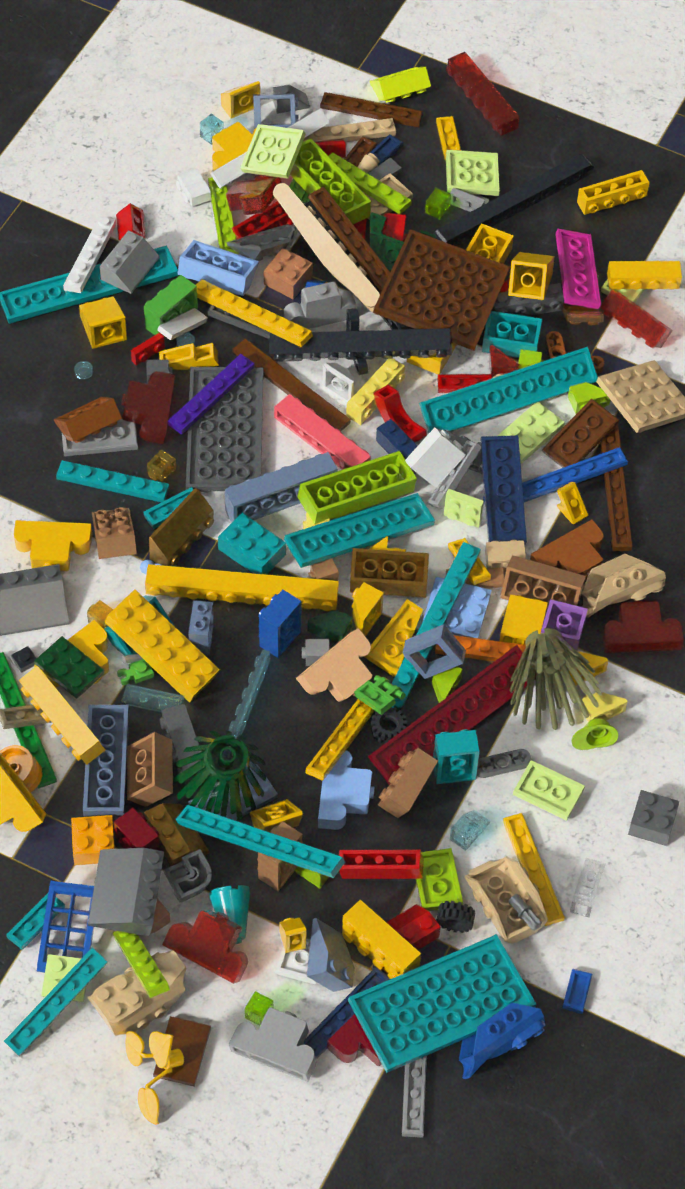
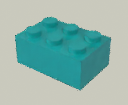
(511, 333)
(251, 545)
(456, 756)

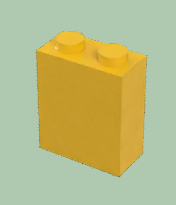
(522, 619)

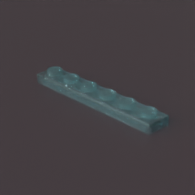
(249, 694)

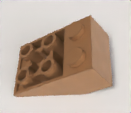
(114, 533)

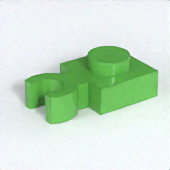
(138, 671)

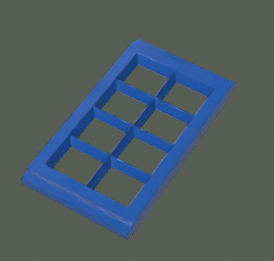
(66, 889)

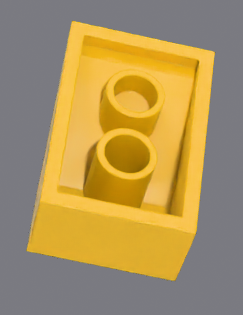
(272, 815)

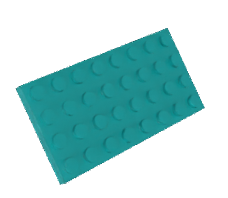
(438, 1002)

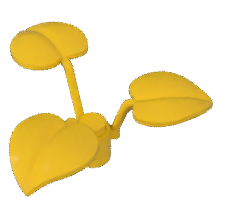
(160, 1047)

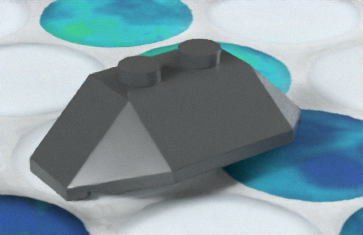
(264, 243)

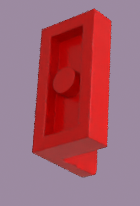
(336, 147)
(130, 219)

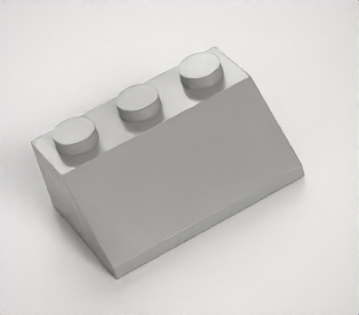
(128, 262)

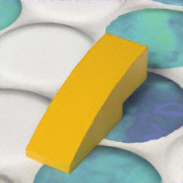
(190, 356)

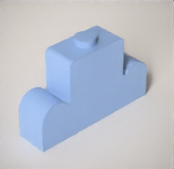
(344, 792)

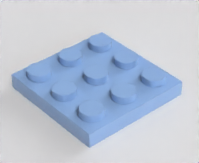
(468, 611)

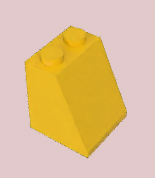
(530, 275)
(103, 322)

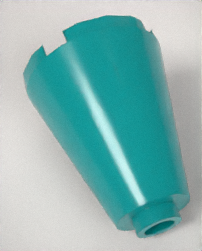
(234, 904)

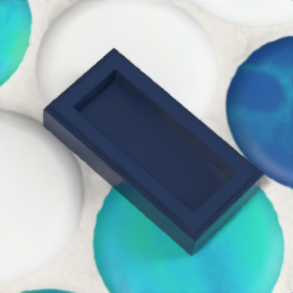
(387, 148)

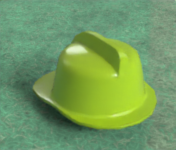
(595, 734)

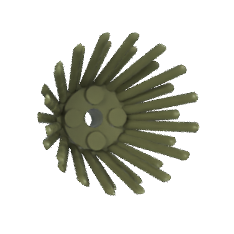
(548, 657)

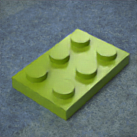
(439, 880)

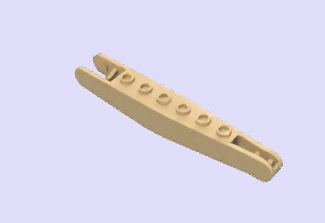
(326, 248)

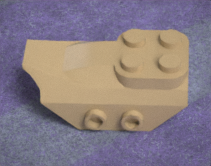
(619, 581)
(494, 886)
(125, 1002)

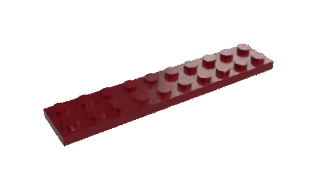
(455, 713)

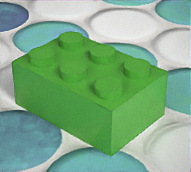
(169, 303)

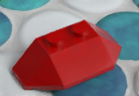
(272, 217)

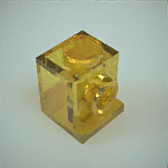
(161, 466)

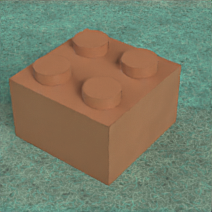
(288, 273)

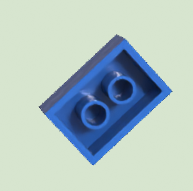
(279, 623)

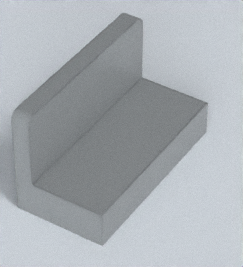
(467, 201)

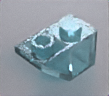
(468, 829)

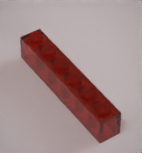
(482, 93)

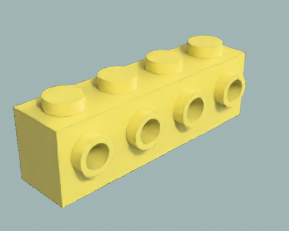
(363, 402)

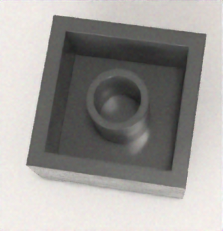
(653, 817)

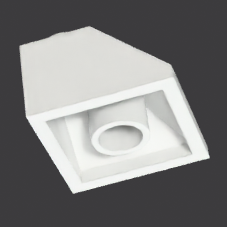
(338, 381)

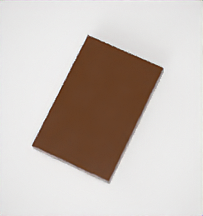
(192, 1041)

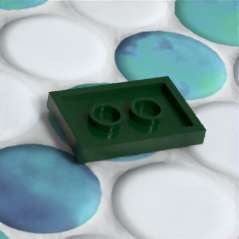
(69, 667)

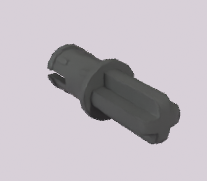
(525, 912)

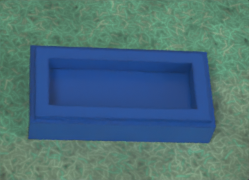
(577, 991)

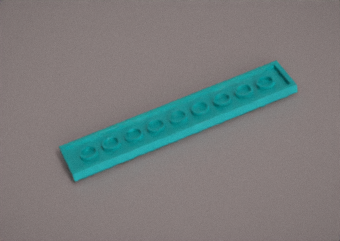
(50, 296)
(508, 391)

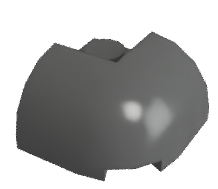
(189, 876)

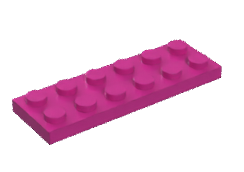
(578, 269)

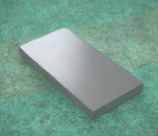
(112, 439)

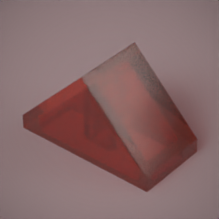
(500, 363)

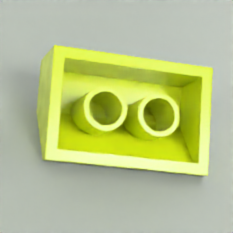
(401, 84)

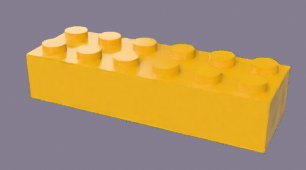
(162, 645)

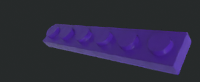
(211, 394)

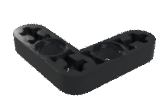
(352, 324)

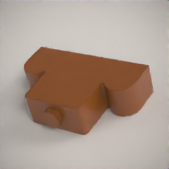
(573, 551)

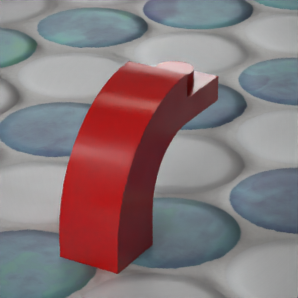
(390, 407)

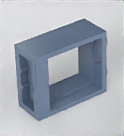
(257, 108)
(202, 626)
(448, 643)

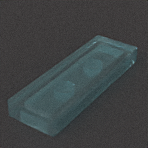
(150, 698)

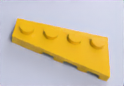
(389, 645)

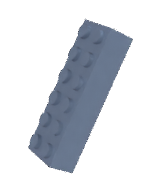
(275, 489)
(107, 773)

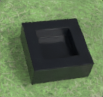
(24, 659)

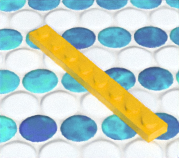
(253, 313)

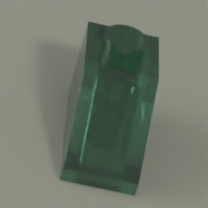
(330, 625)

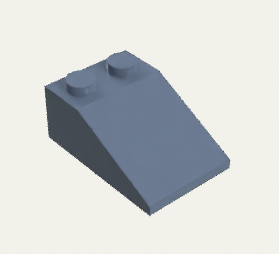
(329, 958)

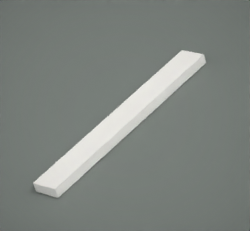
(232, 170)

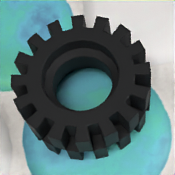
(389, 715)
(455, 916)

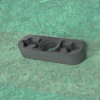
(518, 765)

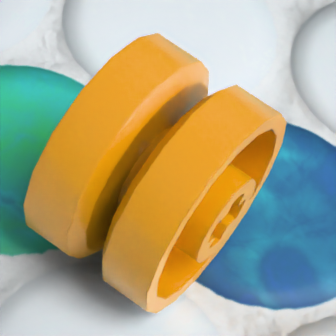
(24, 765)

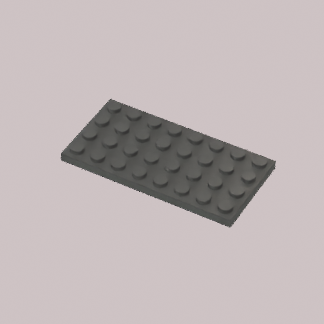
(227, 439)

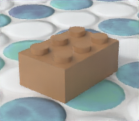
(149, 769)
(407, 782)
(275, 871)

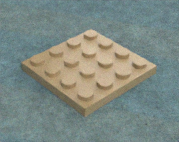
(644, 395)

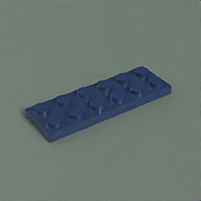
(503, 488)

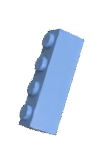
(217, 267)

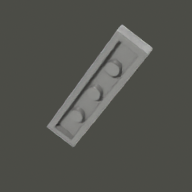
(452, 481)

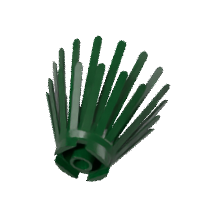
(221, 774)

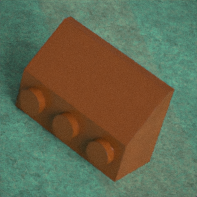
(88, 419)

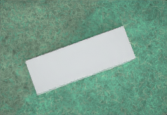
(182, 324)

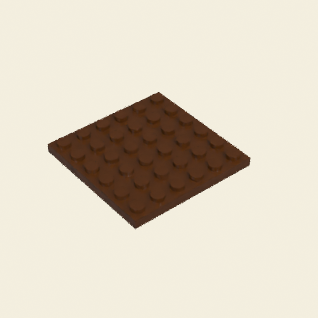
(441, 288)

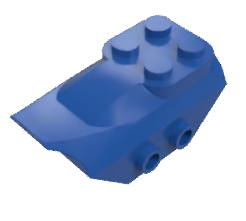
(500, 1033)

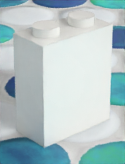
(435, 457)

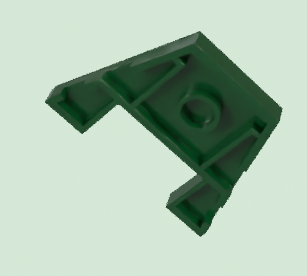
(384, 246)

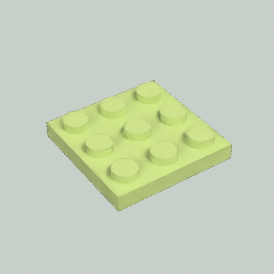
(273, 151)
(472, 172)

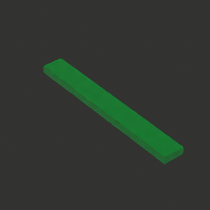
(26, 735)

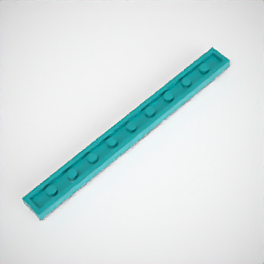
(438, 613)
(261, 841)

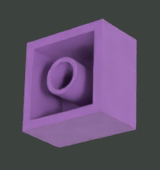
(567, 620)

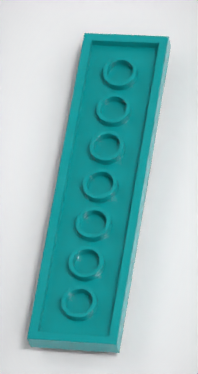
(359, 530)

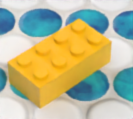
(379, 941)

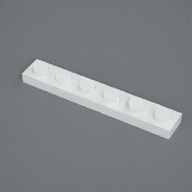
(89, 255)

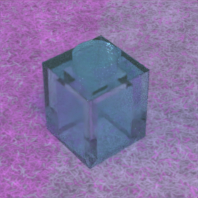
(209, 127)

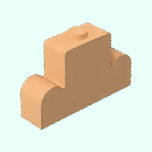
(339, 668)

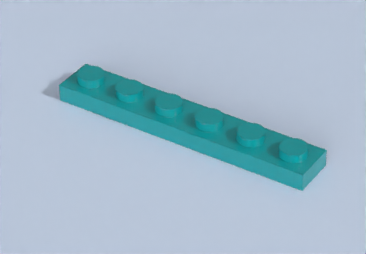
(112, 481)
(55, 1001)

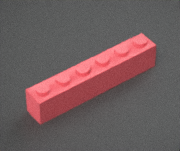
(319, 433)

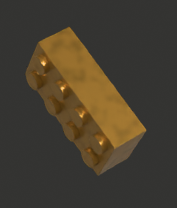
(390, 571)

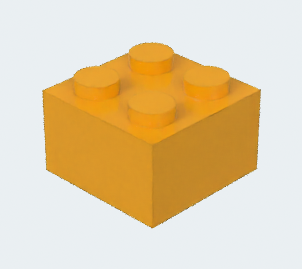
(90, 837)

